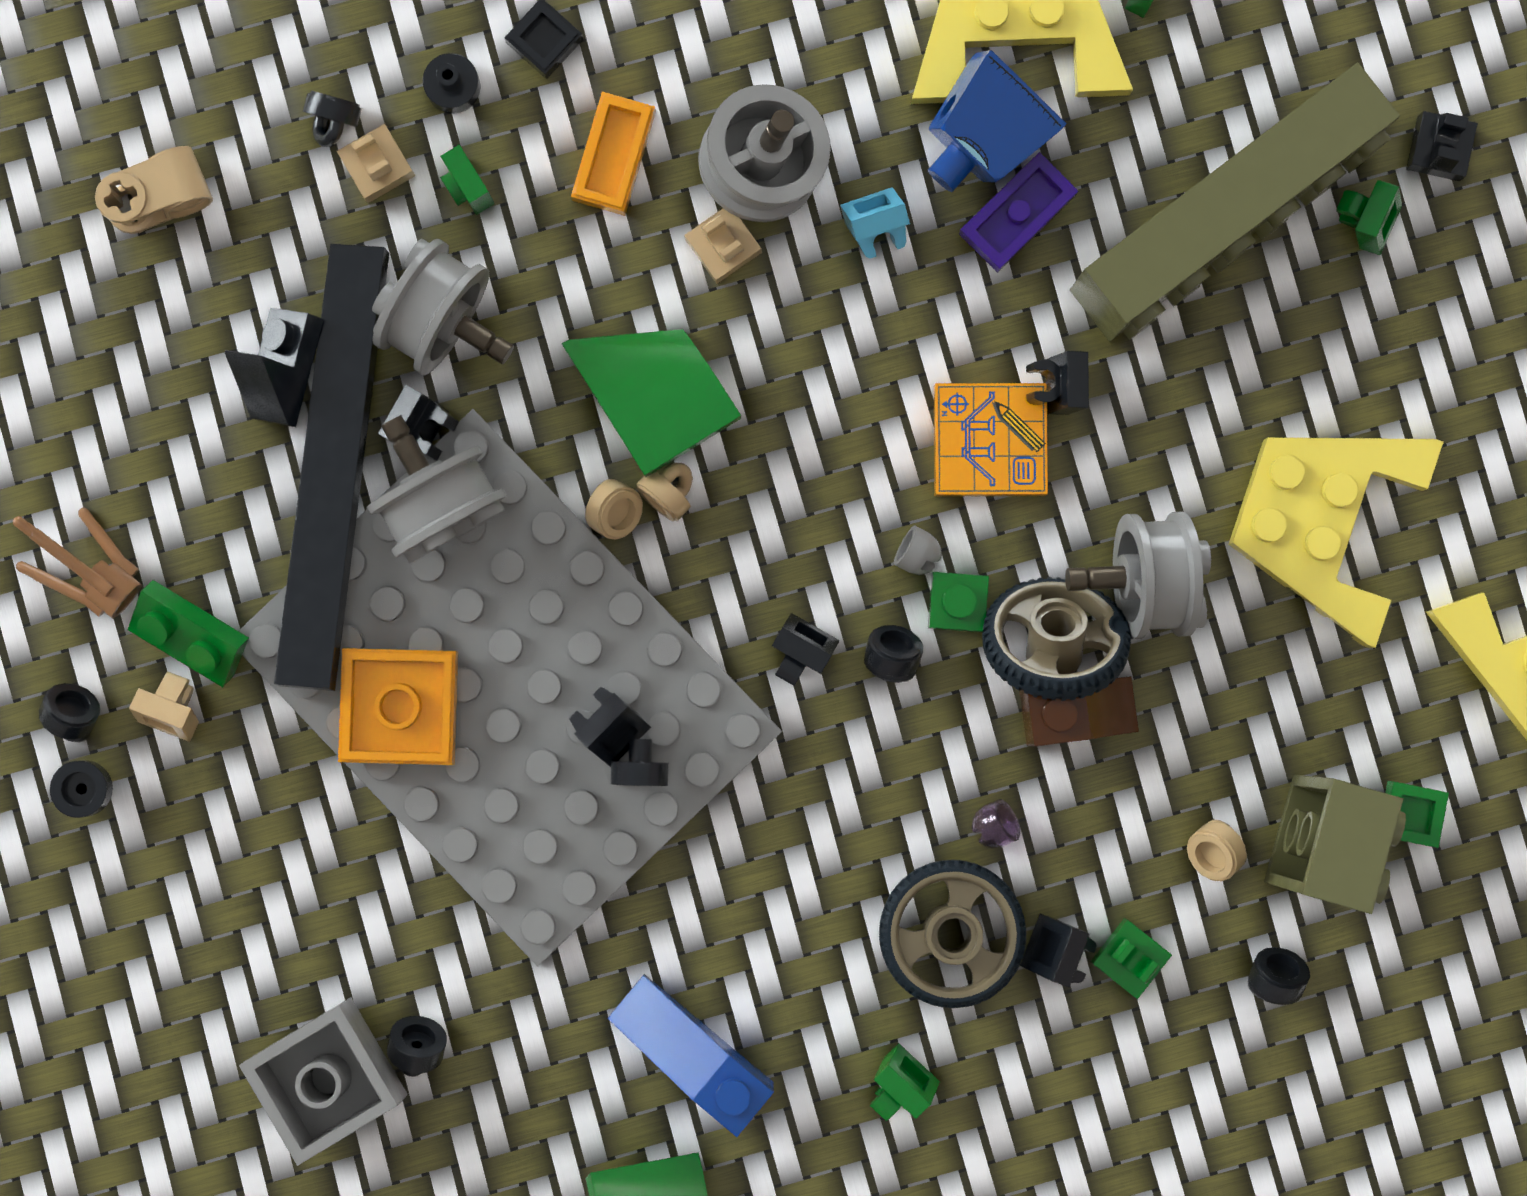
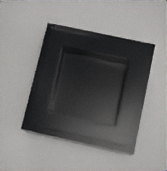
(544, 38)

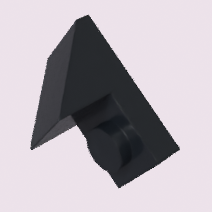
(279, 374)

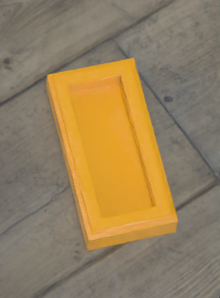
(613, 153)

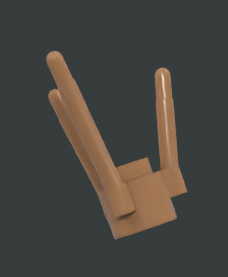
(107, 586)

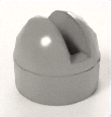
(918, 552)

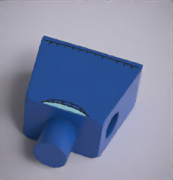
(989, 123)

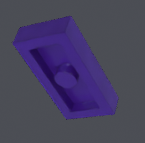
(1018, 212)

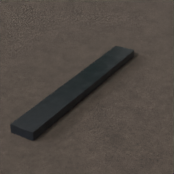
(331, 470)

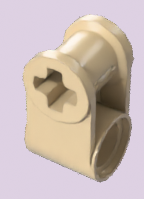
(161, 189)

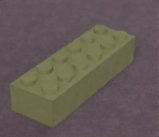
(1241, 197)

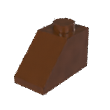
(1091, 717)

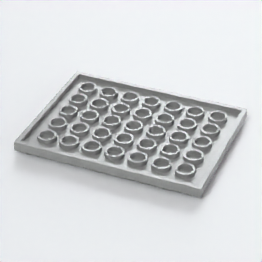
(536, 631)

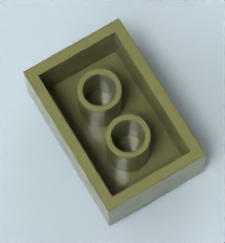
(1336, 842)

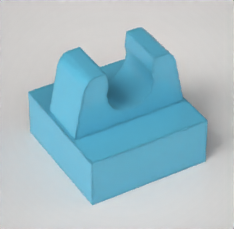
(876, 215)

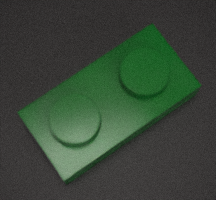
(187, 633)

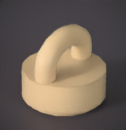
(664, 496)
(613, 509)
(1216, 851)

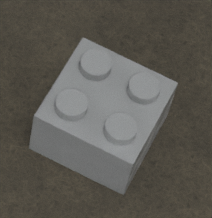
(324, 1081)

